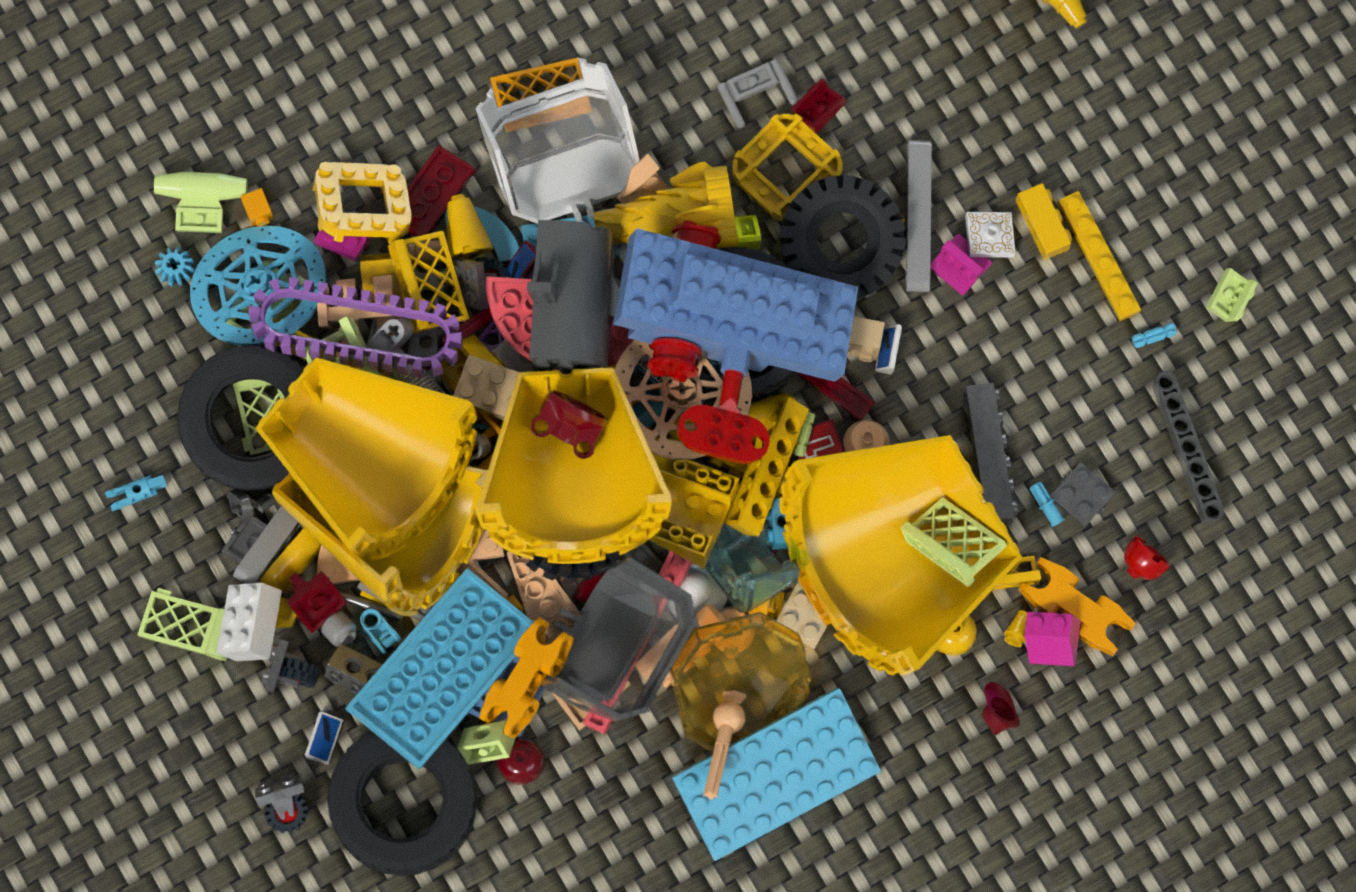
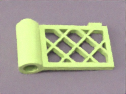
(251, 385)
(212, 634)

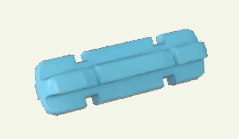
(1154, 335)

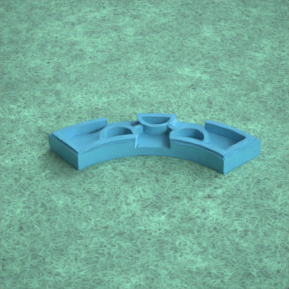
(499, 235)

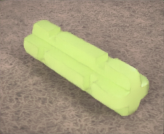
(803, 438)

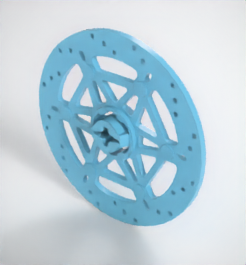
(252, 280)

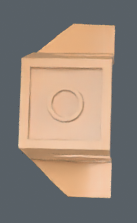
(642, 181)

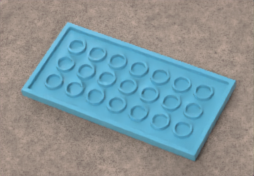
(441, 669)
(778, 774)

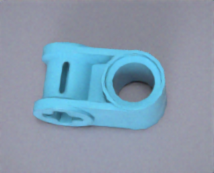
(380, 631)

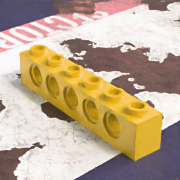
(765, 475)

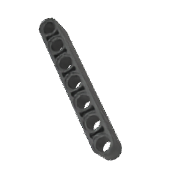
(1190, 437)

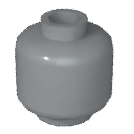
(339, 629)

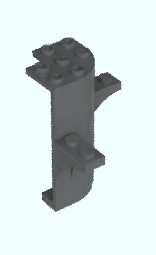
(572, 296)

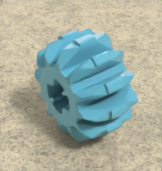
(183, 264)

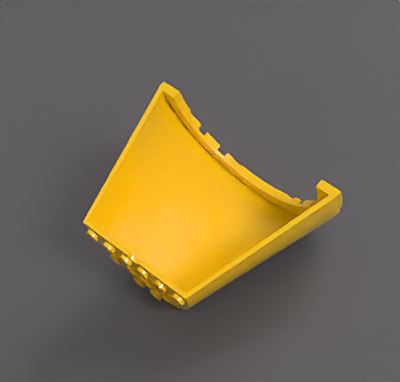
(854, 558)

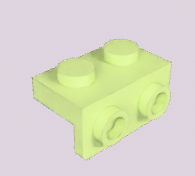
(1231, 296)

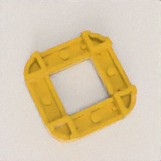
(799, 135)
(339, 224)

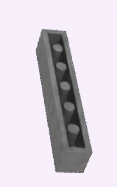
(989, 447)

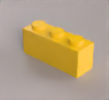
(1044, 221)

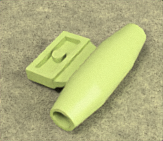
(200, 198)

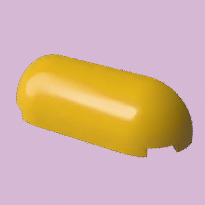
(293, 559)

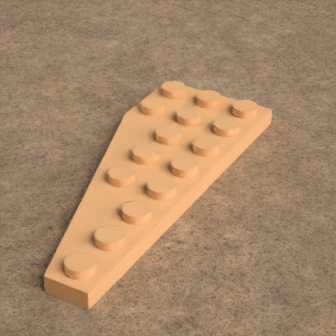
(544, 600)

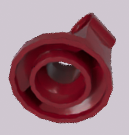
(570, 421)

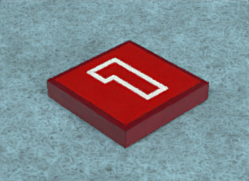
(823, 440)

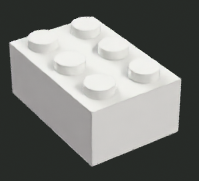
(249, 622)

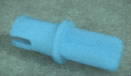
(1046, 504)

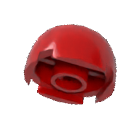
(1144, 560)

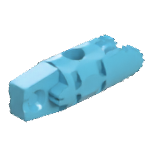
(146, 485)

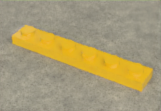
(1099, 256)

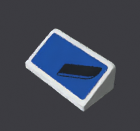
(888, 349)
(323, 738)

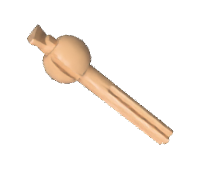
(728, 719)

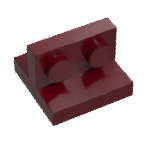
(314, 600)

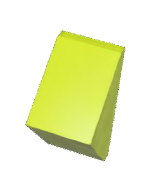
(748, 232)

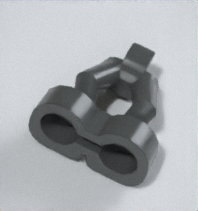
(244, 504)

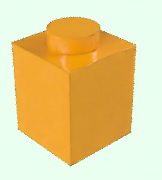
(257, 208)

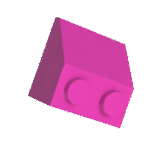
(1052, 638)

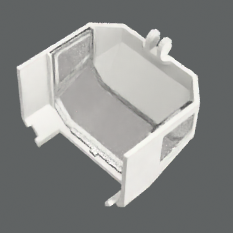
(561, 146)

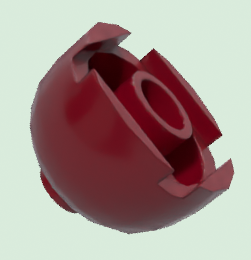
(524, 763)

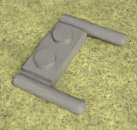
(752, 83)

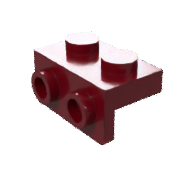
(818, 105)

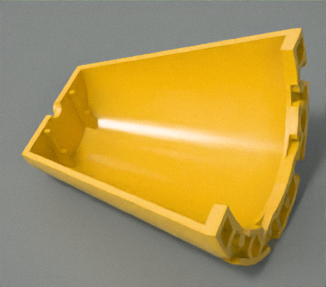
(371, 452)
(564, 506)
(423, 568)

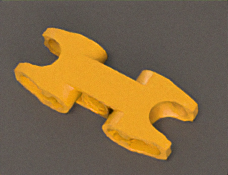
(1063, 597)
(521, 686)

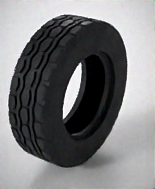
(197, 407)
(389, 854)

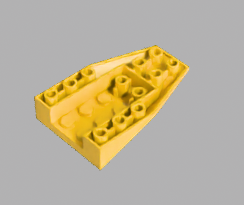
(698, 507)

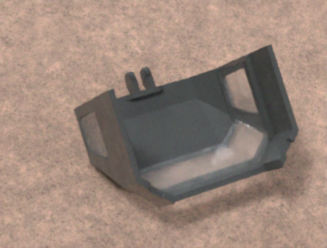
(623, 642)

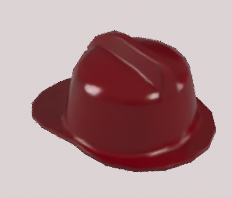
(999, 710)

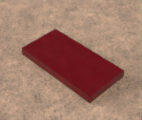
(432, 188)

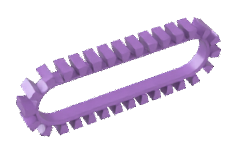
(449, 326)

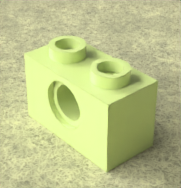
(485, 743)

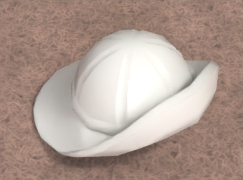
(703, 589)

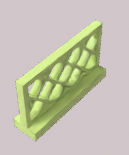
(943, 556)

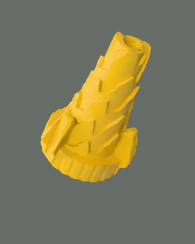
(698, 196)

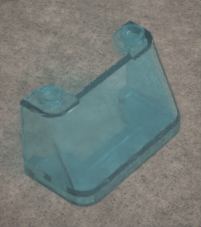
(748, 569)

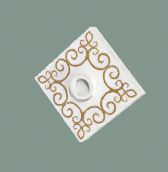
(990, 234)

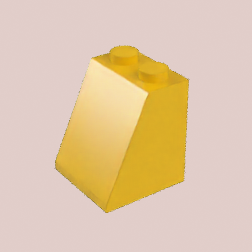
(378, 265)

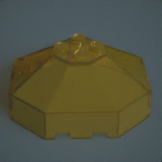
(745, 656)

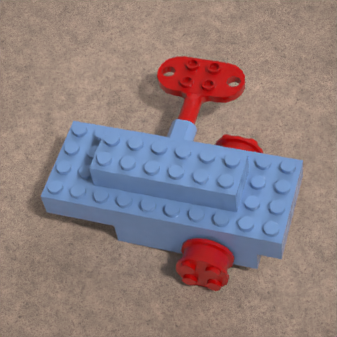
(732, 311)

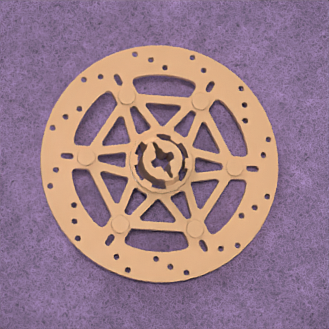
(678, 402)

